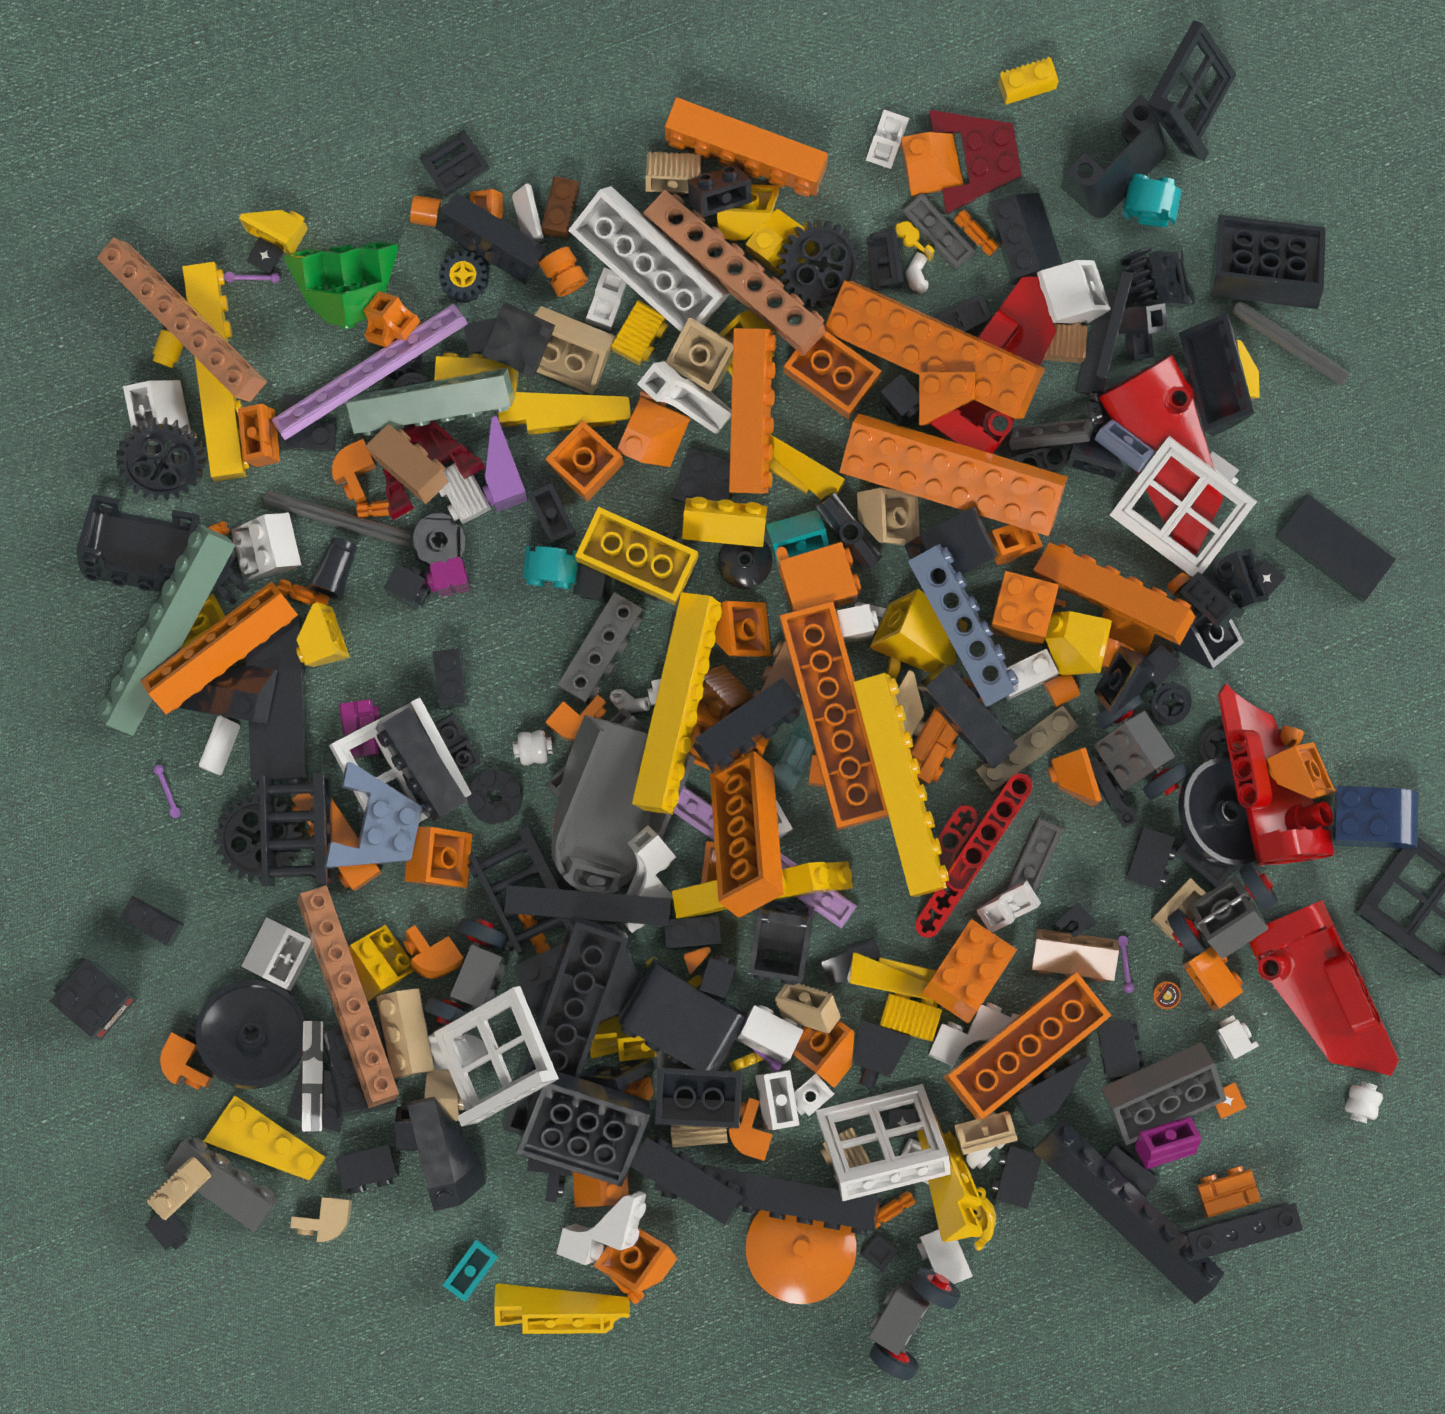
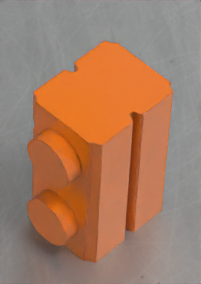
(258, 435)
(1227, 1192)

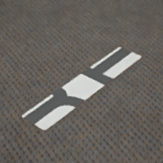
(312, 1076)

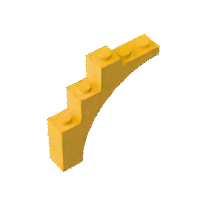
(797, 881)

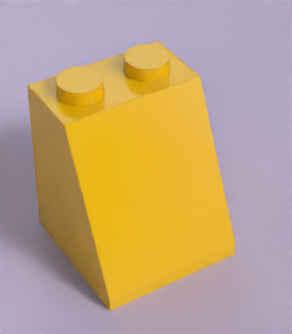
(914, 633)

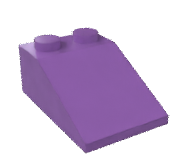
(503, 481)

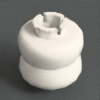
(532, 747)
(1363, 1102)

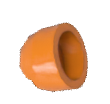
(1291, 736)

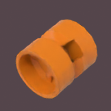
(562, 270)

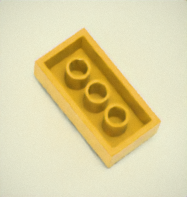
(637, 556)

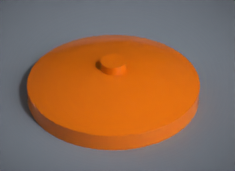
(799, 1259)

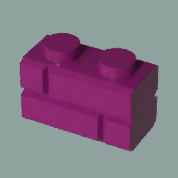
(448, 577)
(356, 716)
(1168, 1142)

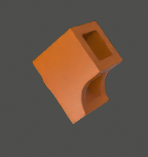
(388, 320)

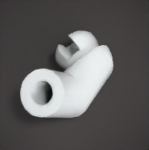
(914, 274)
(622, 699)

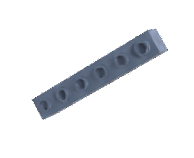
(923, 568)

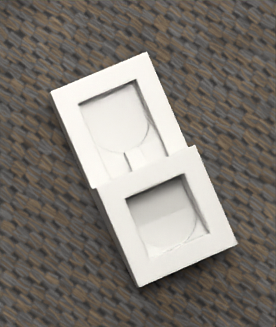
(887, 139)
(606, 300)
(1008, 906)

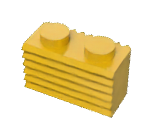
(1028, 80)
(639, 333)
(910, 1016)

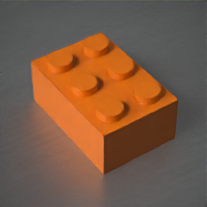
(833, 374)
(969, 971)

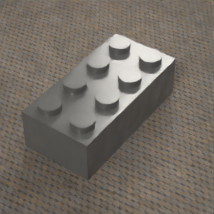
(1164, 1092)

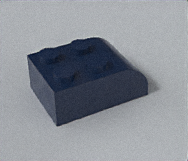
(1376, 817)

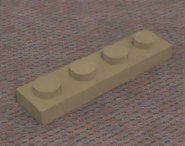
(1030, 747)

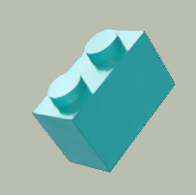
(798, 534)
(471, 1270)

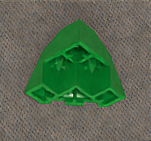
(342, 280)

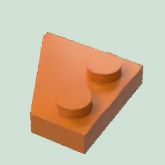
(943, 393)

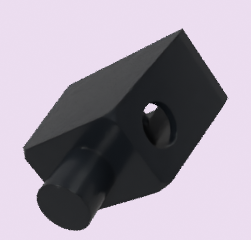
(877, 1051)

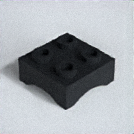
(518, 340)

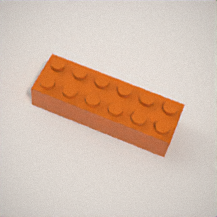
(746, 146)
(746, 834)
(1027, 1046)

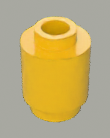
(167, 349)

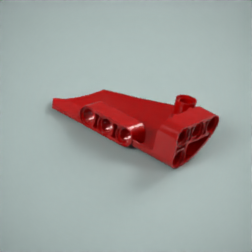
(1020, 328)
(1152, 413)
(1281, 821)
(1325, 989)

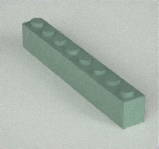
(166, 627)

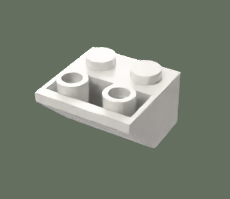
(1074, 292)
(156, 400)
(266, 546)
(278, 954)

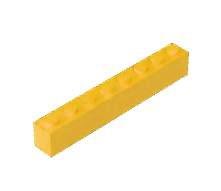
(217, 402)
(677, 703)
(900, 784)

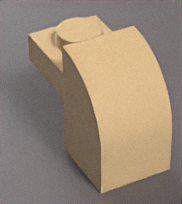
(332, 1222)

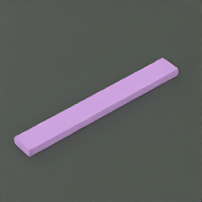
(369, 372)
(699, 815)

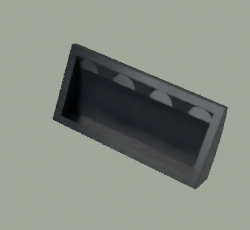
(1216, 374)
(1335, 548)

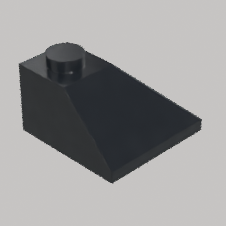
(1095, 459)
(1208, 643)
(1124, 679)

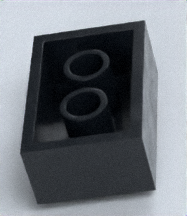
(345, 1082)

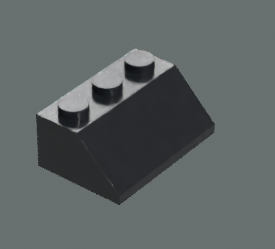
(1024, 235)
(698, 1098)

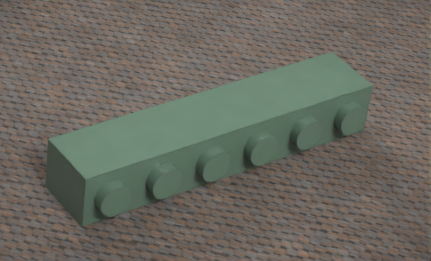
(431, 401)

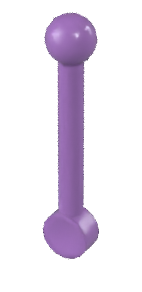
(230, 277)
(158, 770)
(1128, 986)
(774, 1065)

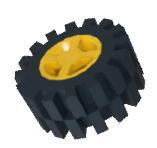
(463, 266)

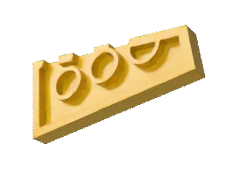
(261, 1139)

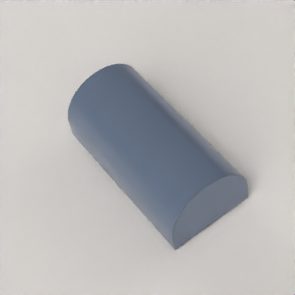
(1124, 445)

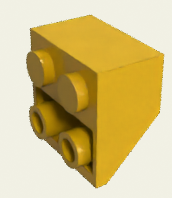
(379, 962)

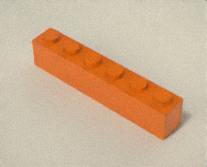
(752, 410)
(1115, 593)
(218, 648)

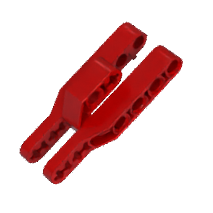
(961, 871)

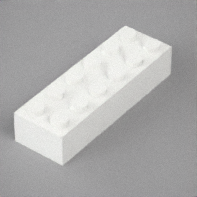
(647, 260)

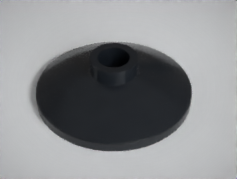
(744, 575)

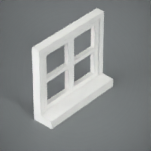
(1159, 538)
(342, 753)
(511, 1091)
(892, 1171)

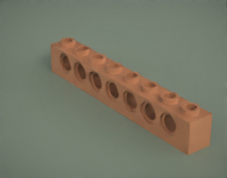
(181, 319)
(800, 336)
(347, 997)

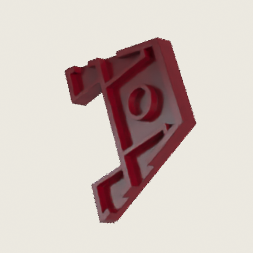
(988, 155)
(438, 446)

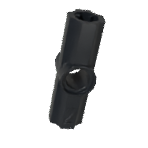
(837, 518)

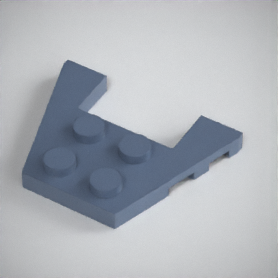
(387, 824)

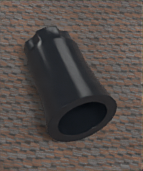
(334, 569)

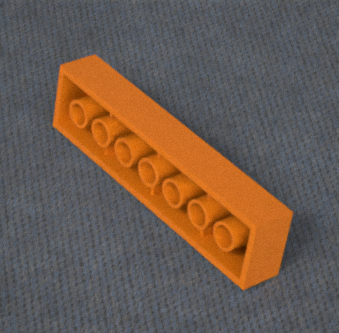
(932, 346)
(953, 474)
(834, 715)

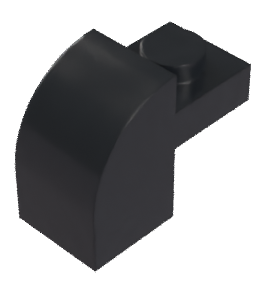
(1138, 325)
(555, 1186)

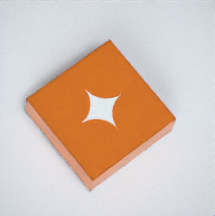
(1233, 1103)

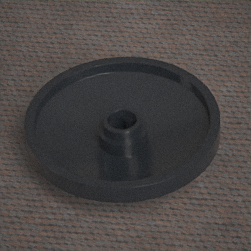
(1214, 817)
(250, 1034)

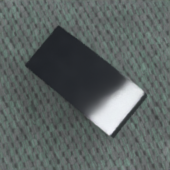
(457, 743)
(838, 964)

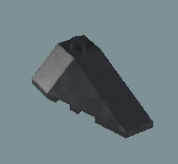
(237, 694)
(447, 1160)

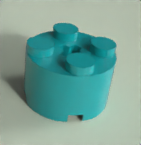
(1152, 201)
(550, 565)

